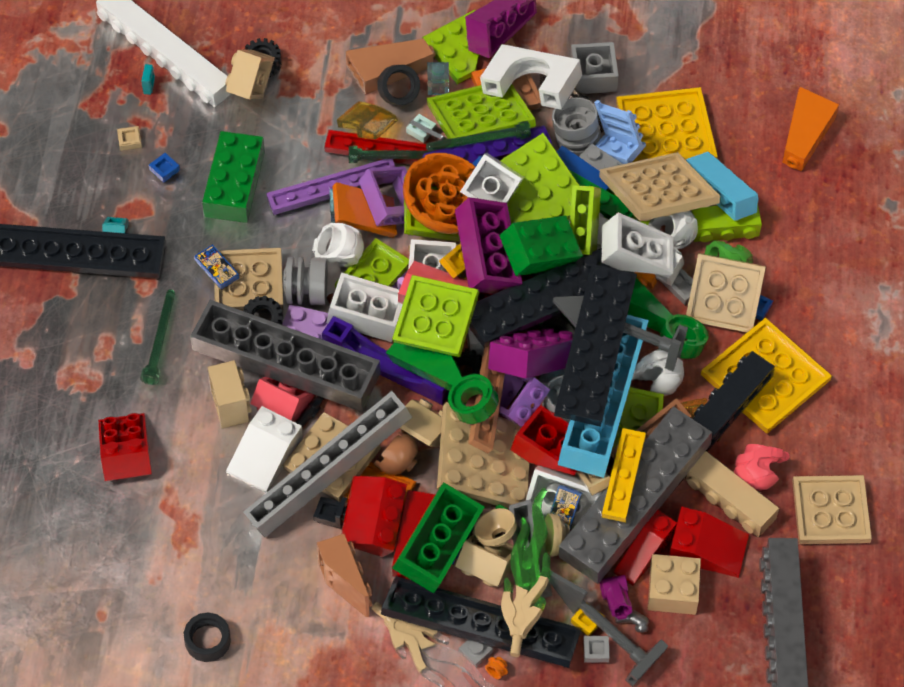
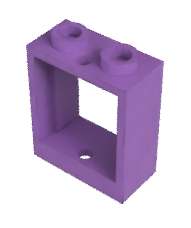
(369, 183)
(521, 409)

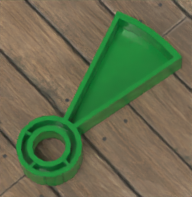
(646, 306)
(445, 372)

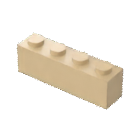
(732, 494)

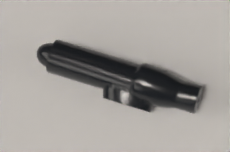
(312, 409)

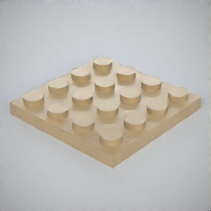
(659, 186)
(490, 477)

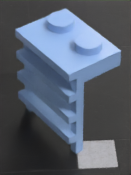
(621, 133)

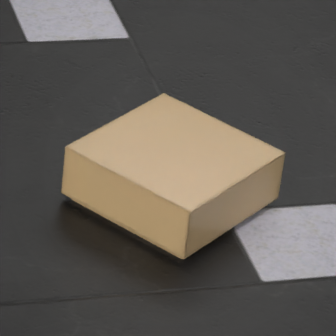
(129, 138)

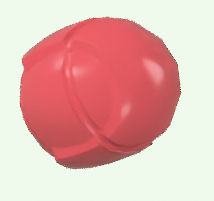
(755, 463)

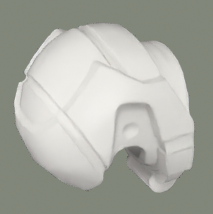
(679, 225)
(345, 244)
(653, 368)

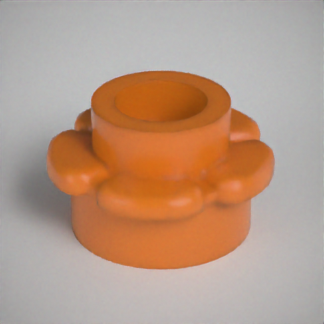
(496, 667)

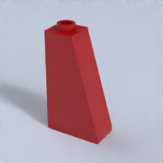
(414, 508)

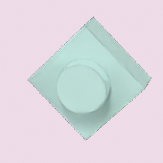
(417, 133)

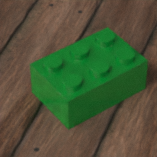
(540, 245)

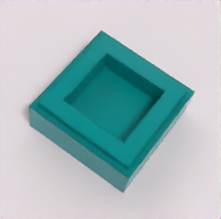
(148, 79)
(116, 225)

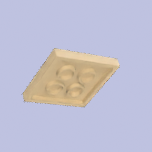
(258, 276)
(725, 292)
(318, 436)
(831, 509)

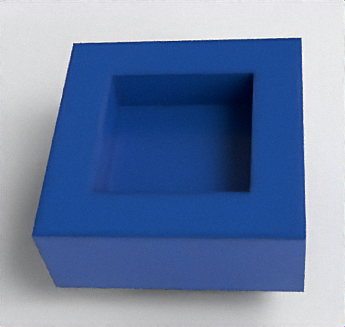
(164, 167)

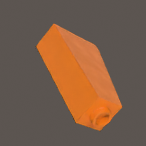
(808, 126)

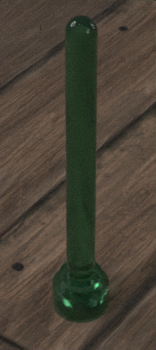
(520, 130)
(357, 154)
(151, 373)

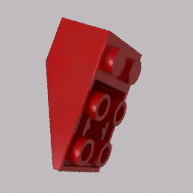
(124, 446)

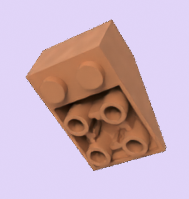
(343, 572)

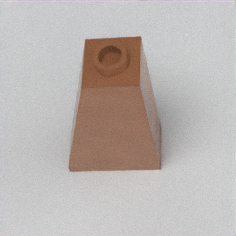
(369, 62)

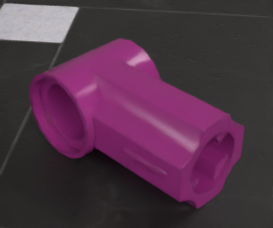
(616, 593)

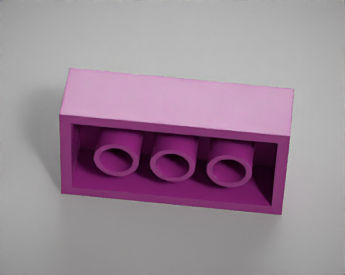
(482, 249)
(531, 352)

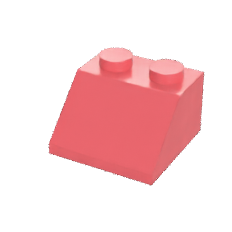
(281, 398)

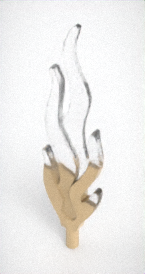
(429, 655)

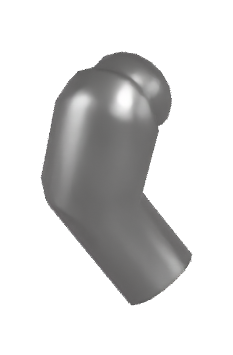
(640, 621)

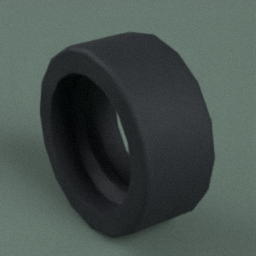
(414, 80)
(215, 652)

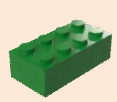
(233, 177)
(438, 537)

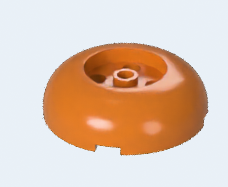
(449, 175)

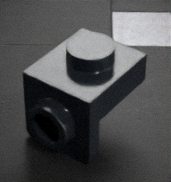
(330, 512)

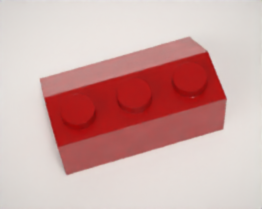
(374, 514)

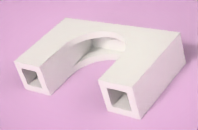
(512, 62)

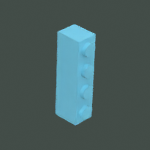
(735, 196)

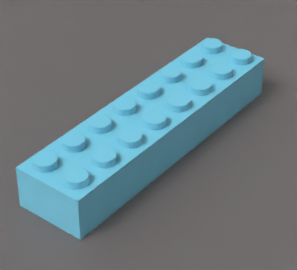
(590, 446)

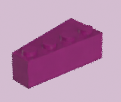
(496, 24)

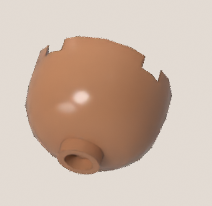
(398, 455)

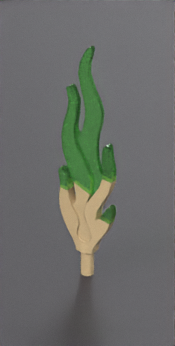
(529, 582)

